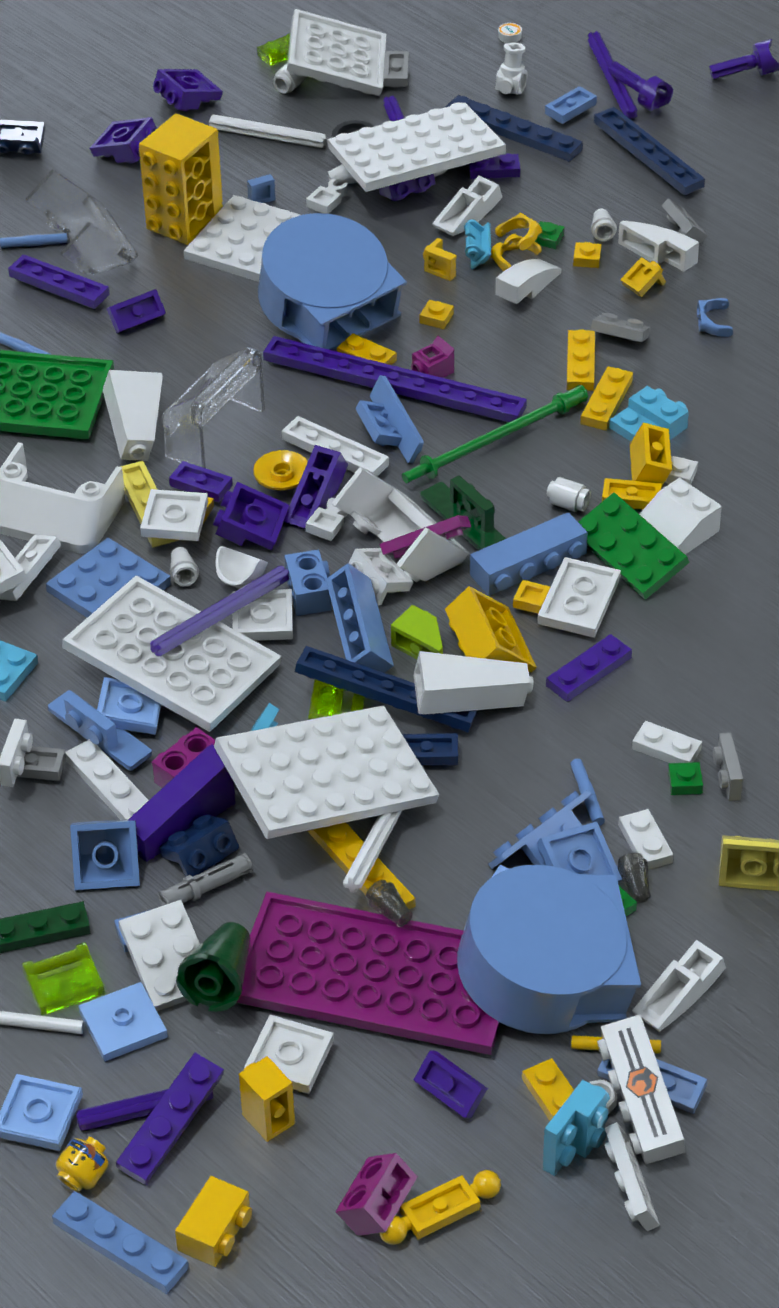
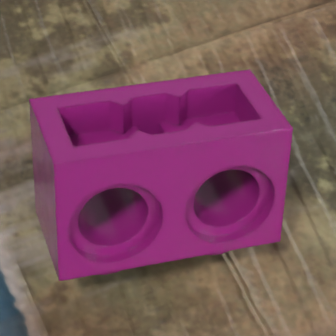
(179, 755)
(376, 1194)

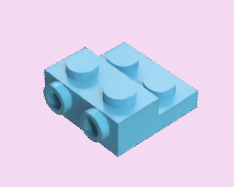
(651, 408)
(576, 1127)

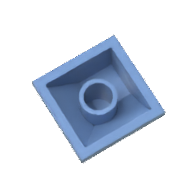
(104, 854)

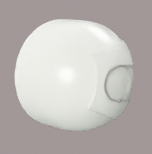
(238, 568)

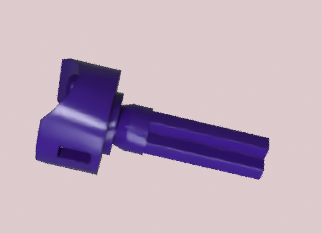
(760, 59)
(649, 91)

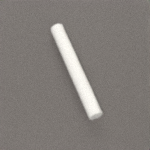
(42, 1022)

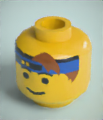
(82, 1164)

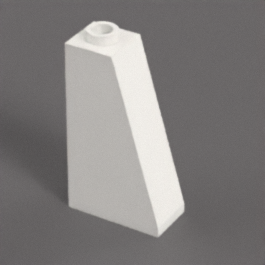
(133, 410)
(468, 683)

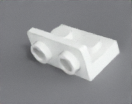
(382, 570)

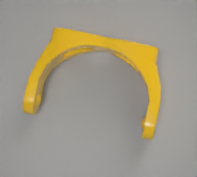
(519, 222)
(499, 248)

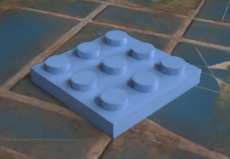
(100, 575)

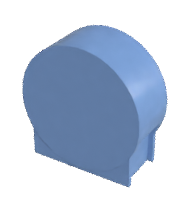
(327, 280)
(548, 950)

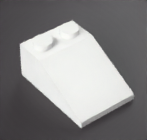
(683, 515)

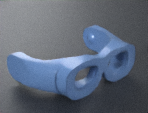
(706, 324)

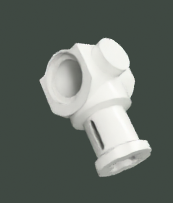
(512, 73)

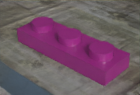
(449, 528)

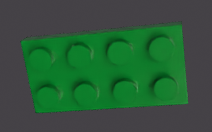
(632, 545)

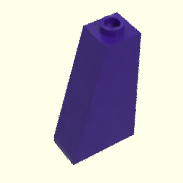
(195, 791)

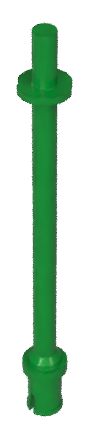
(560, 403)

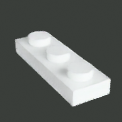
(32, 560)
(630, 1177)

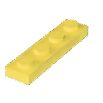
(137, 489)

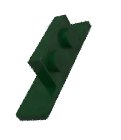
(465, 501)

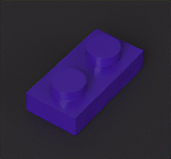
(496, 167)
(136, 311)
(200, 480)
(450, 1084)

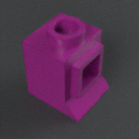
(434, 359)

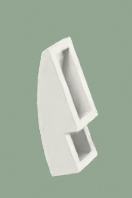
(467, 205)
(659, 244)
(525, 279)
(680, 986)

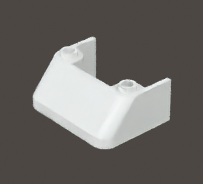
(391, 514)
(75, 518)

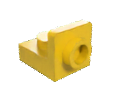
(438, 261)
(643, 276)

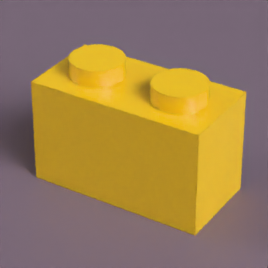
(650, 454)
(267, 1098)
(213, 1221)

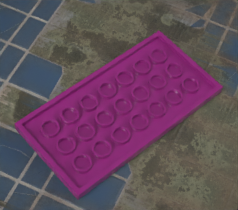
(362, 973)

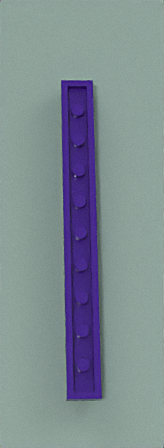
(403, 381)

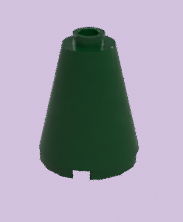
(216, 968)

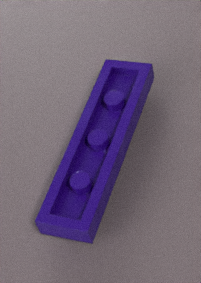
(59, 281)
(169, 1118)

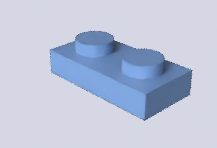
(570, 105)

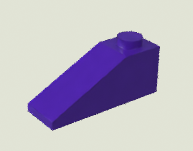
(317, 485)

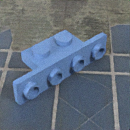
(389, 421)
(100, 730)
(551, 822)

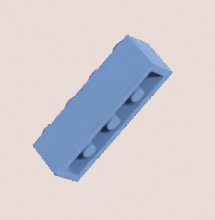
(528, 553)
(359, 619)

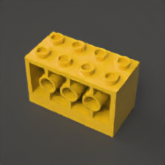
(181, 178)

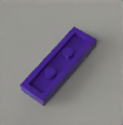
(588, 667)

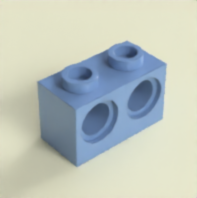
(308, 582)

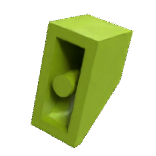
(416, 632)

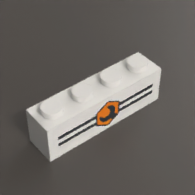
(642, 1090)

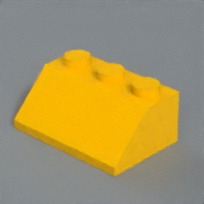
(487, 629)

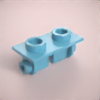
(477, 242)

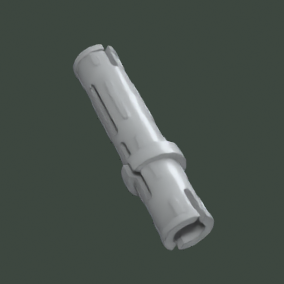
(193, 887)

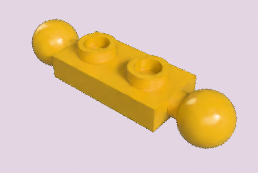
(441, 1206)

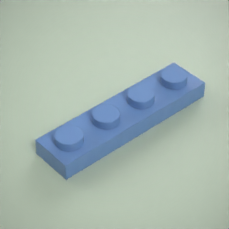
(120, 1242)

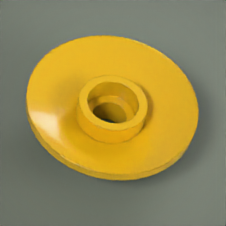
(280, 469)

